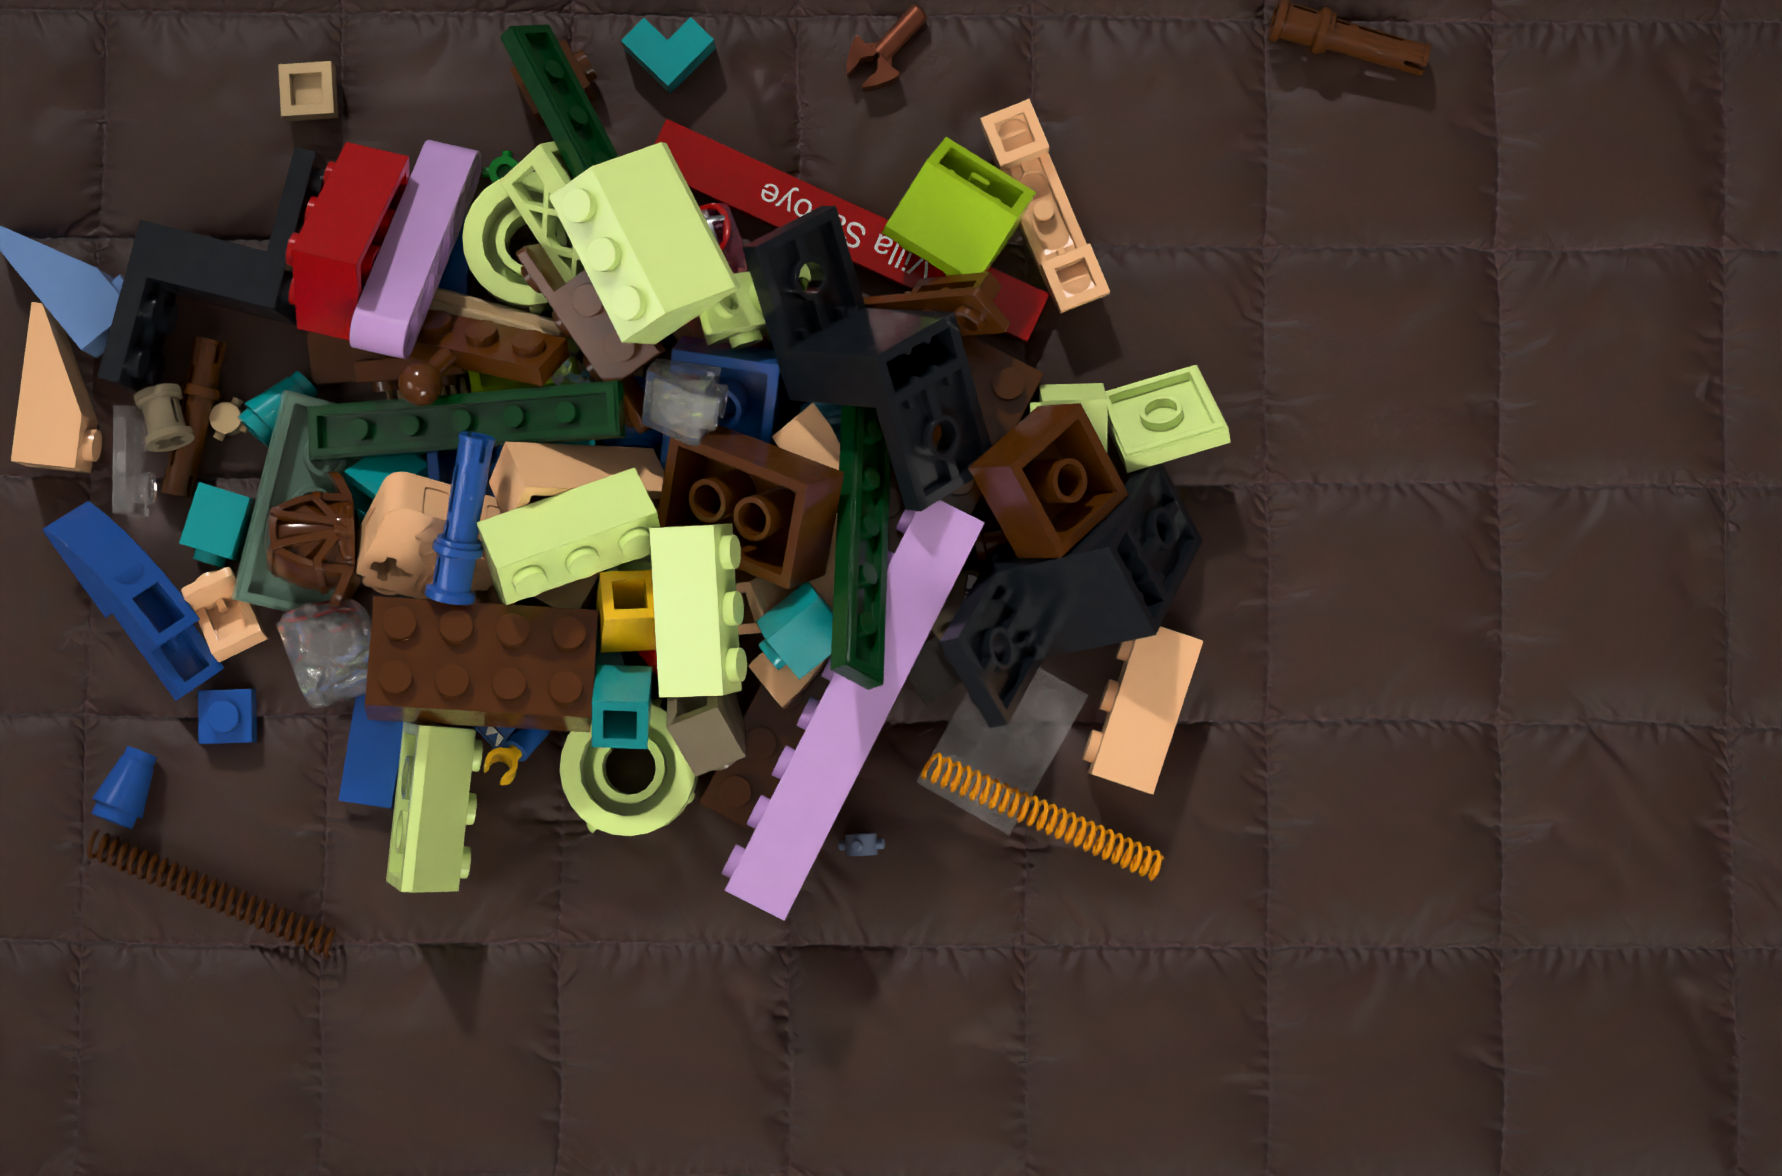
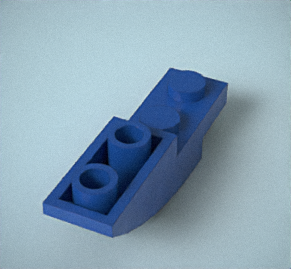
(137, 593)

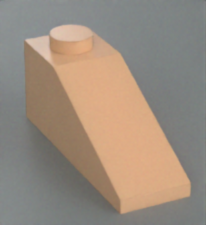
(54, 409)

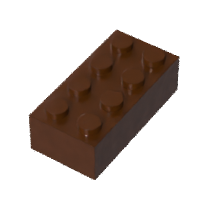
(481, 664)

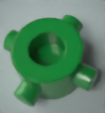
(500, 166)

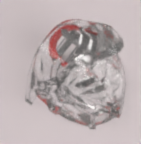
(328, 650)

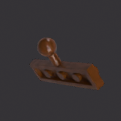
(478, 347)

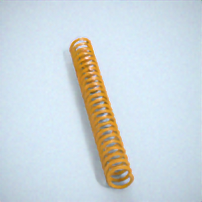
(1126, 858)

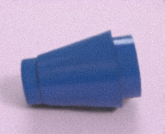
(125, 789)

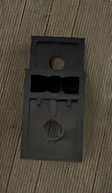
(205, 270)
(878, 358)
(1096, 595)

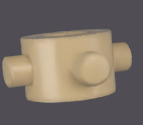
(225, 419)

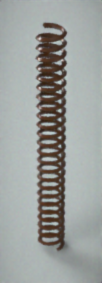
(206, 899)

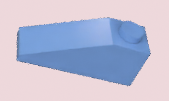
(72, 290)

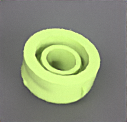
(487, 240)
(621, 813)

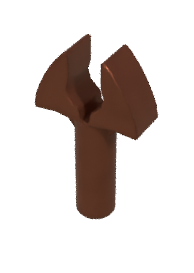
(885, 50)

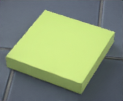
(1164, 419)

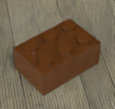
(774, 499)

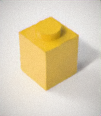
(626, 611)

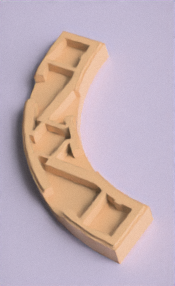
(815, 439)

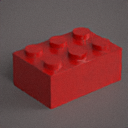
(343, 236)

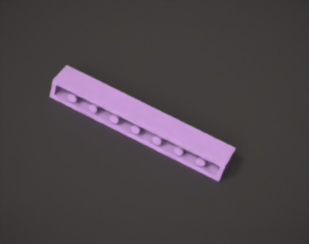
(848, 717)

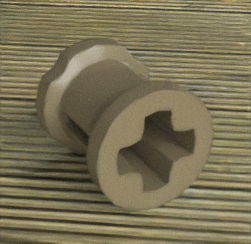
(163, 417)

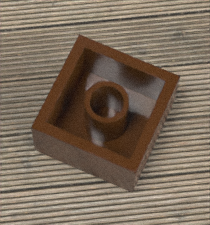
(1049, 481)

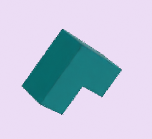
(669, 59)

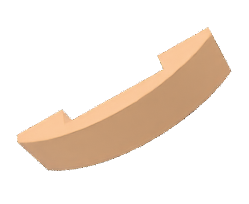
(1049, 223)

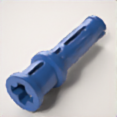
(458, 544)

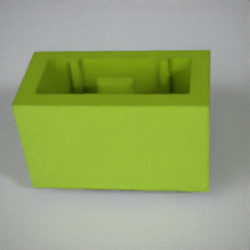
(959, 211)

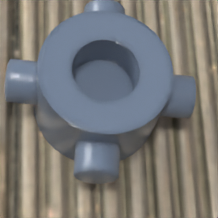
(861, 844)

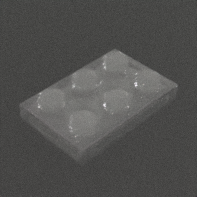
(1011, 752)

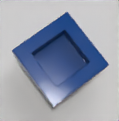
(227, 716)

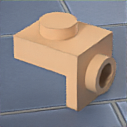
(225, 622)

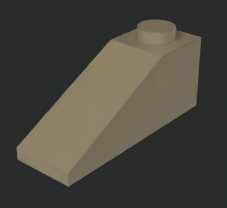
(707, 730)

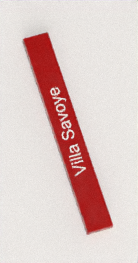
(781, 198)

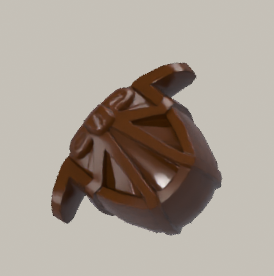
(314, 542)

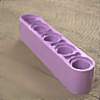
(416, 250)

